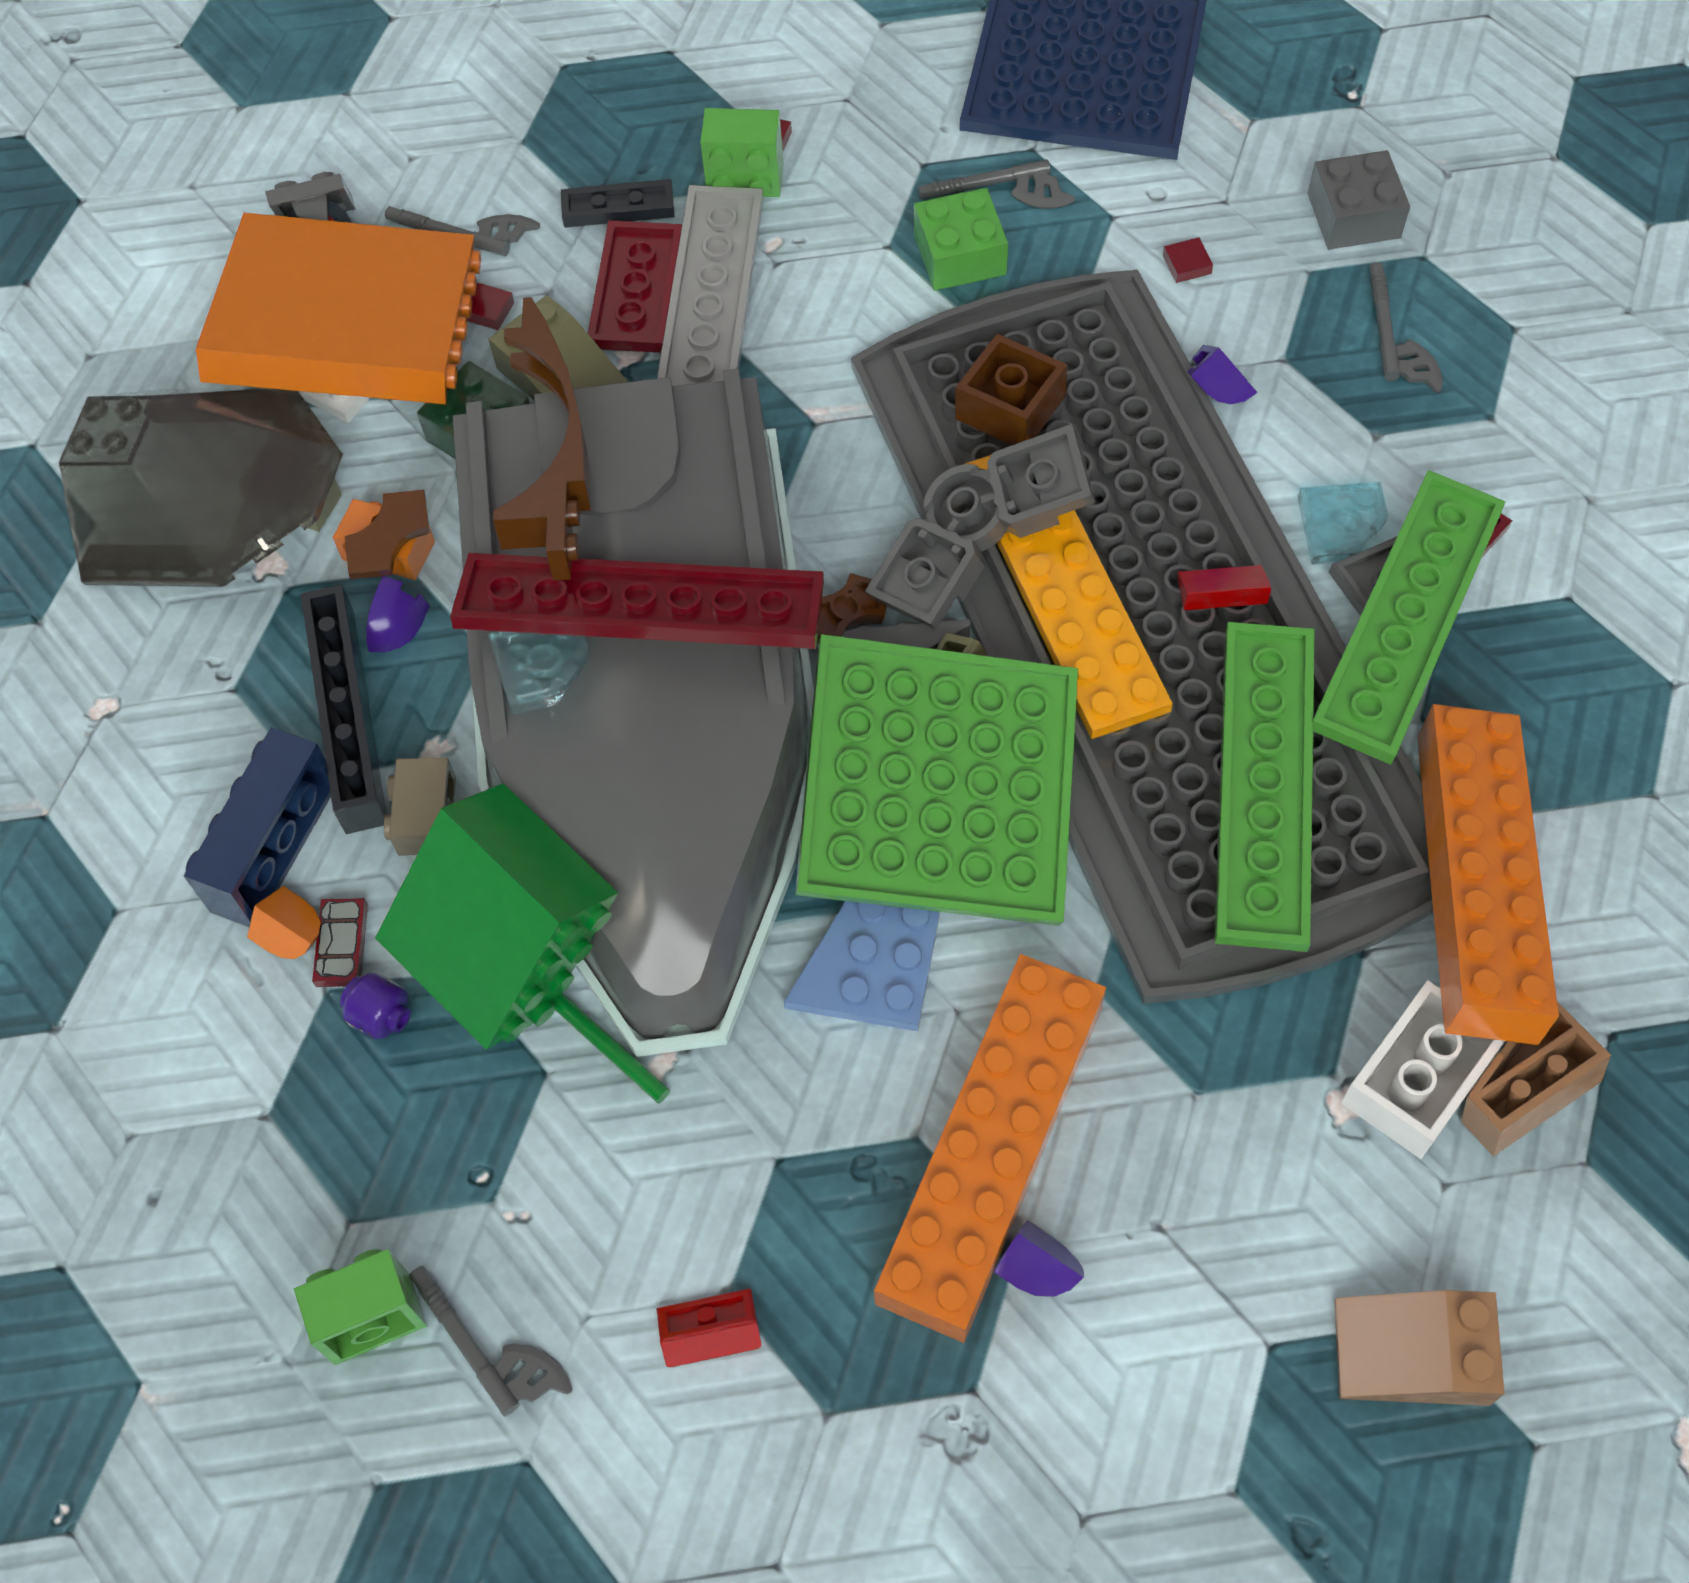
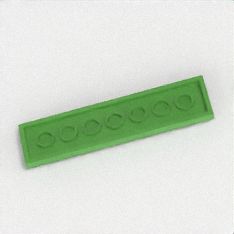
(1408, 617)
(1266, 788)

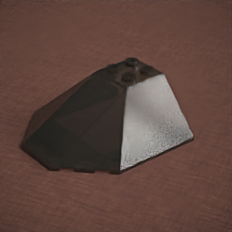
(191, 482)

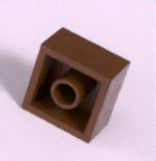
(1010, 391)

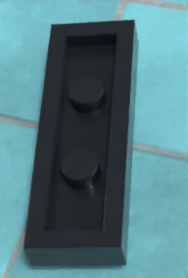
(617, 203)

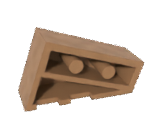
(1533, 1083)

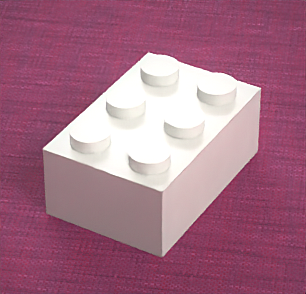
(1418, 1075)

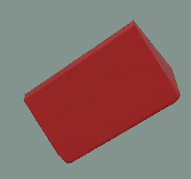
(1224, 587)
(708, 1328)

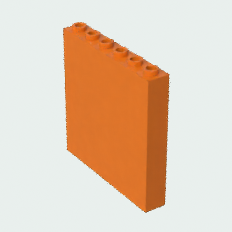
(340, 309)

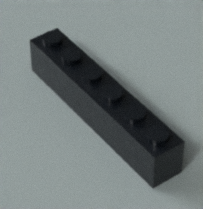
(343, 710)

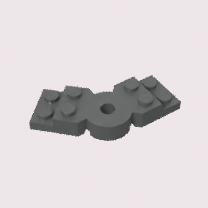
(1017, 495)

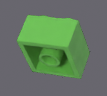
(743, 149)
(960, 239)
(359, 1306)

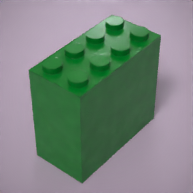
(495, 915)

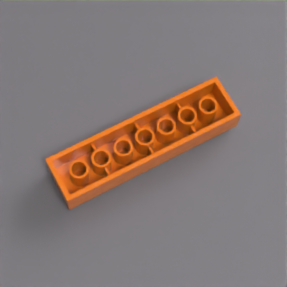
(1485, 877)
(989, 1149)

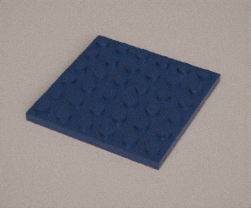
(1086, 73)

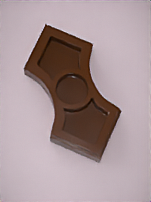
(398, 522)
(849, 608)

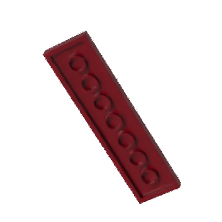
(640, 601)

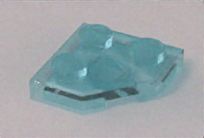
(1341, 519)
(537, 667)

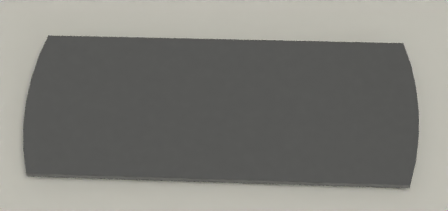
(1164, 504)

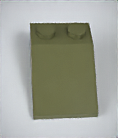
(582, 356)

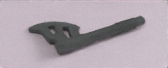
(1021, 173)
(483, 240)
(1390, 351)
(492, 1377)

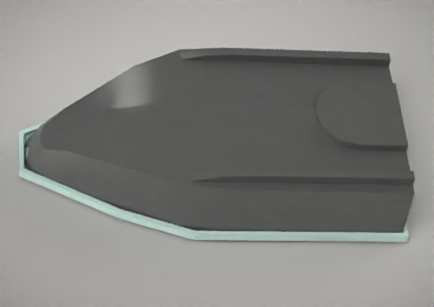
(663, 756)

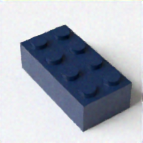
(260, 826)

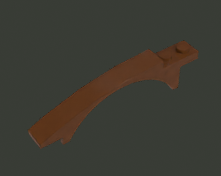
(553, 503)

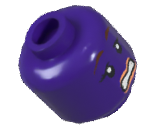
(375, 1005)

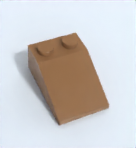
(1420, 1347)

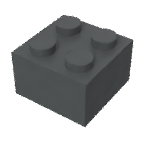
(1358, 199)

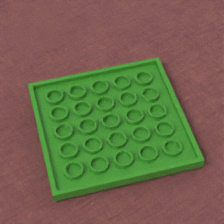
(938, 781)

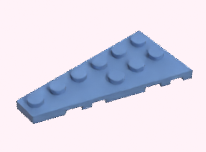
(870, 966)

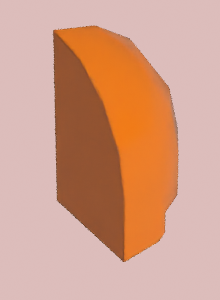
(284, 924)

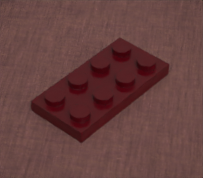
(634, 286)

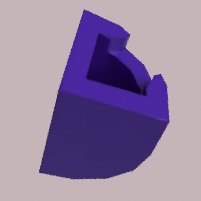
(1219, 376)
(393, 617)
(1039, 1264)

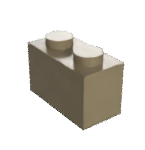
(417, 796)

